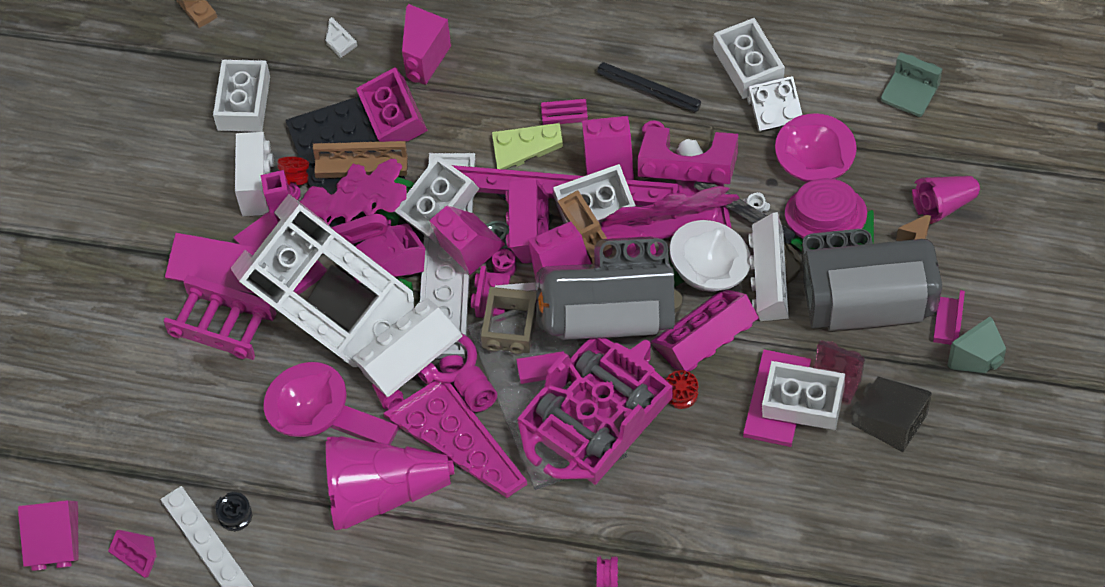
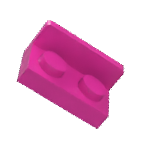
(483, 282)

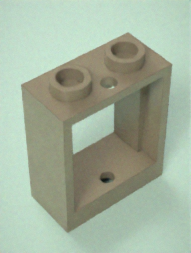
(514, 300)

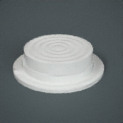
(709, 255)

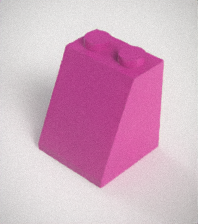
(424, 43)
(608, 144)
(465, 237)
(558, 247)
(49, 534)

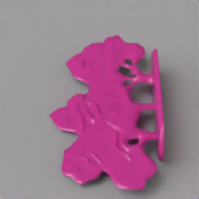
(672, 212)

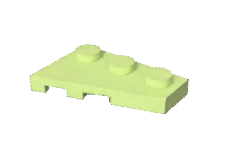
(520, 144)

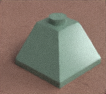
(978, 349)

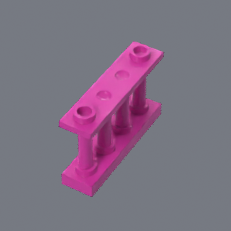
(218, 296)

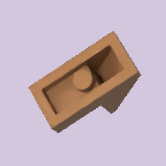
(198, 11)
(914, 230)

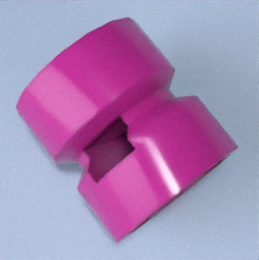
(475, 389)

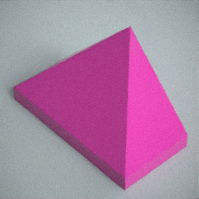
(134, 550)

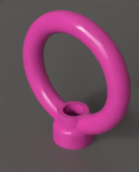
(431, 373)

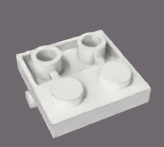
(774, 103)

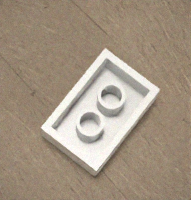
(747, 56)
(241, 95)
(251, 162)
(434, 190)
(602, 191)
(803, 395)

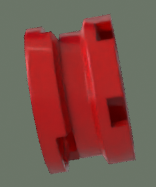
(294, 169)
(683, 389)

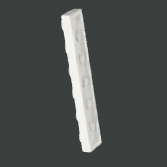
(204, 539)

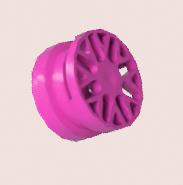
(607, 572)

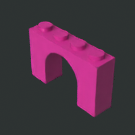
(713, 166)
(275, 191)

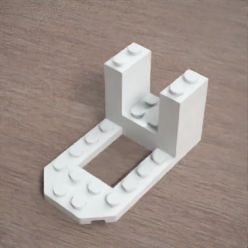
(288, 257)

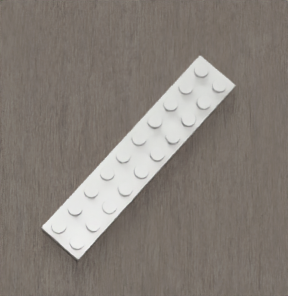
(443, 277)

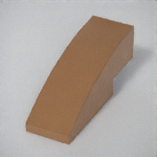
(579, 213)

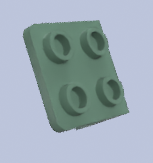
(912, 85)

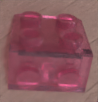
(839, 360)

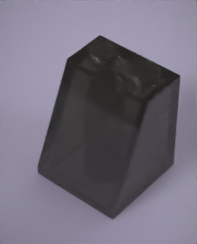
(340, 297)
(891, 411)

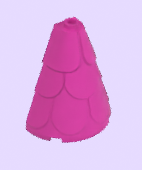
(379, 477)

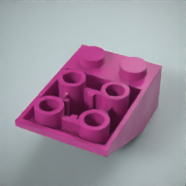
(396, 251)

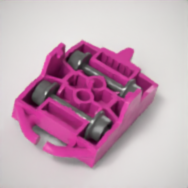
(558, 417)

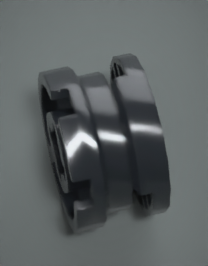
(233, 511)

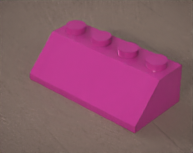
(705, 329)

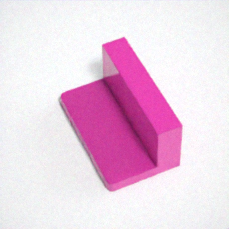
(948, 319)

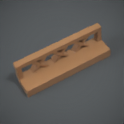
(338, 161)

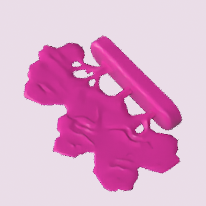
(356, 194)

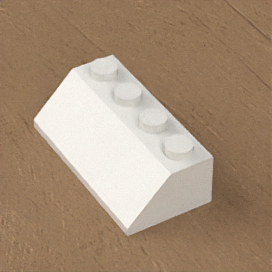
(770, 269)
(407, 347)

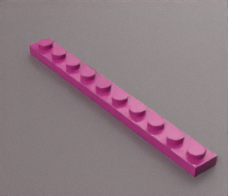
(497, 182)

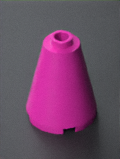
(943, 195)

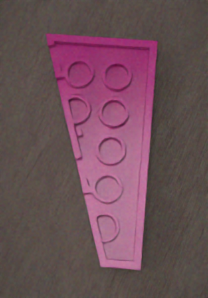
(450, 428)

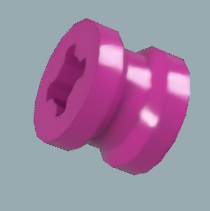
(501, 258)

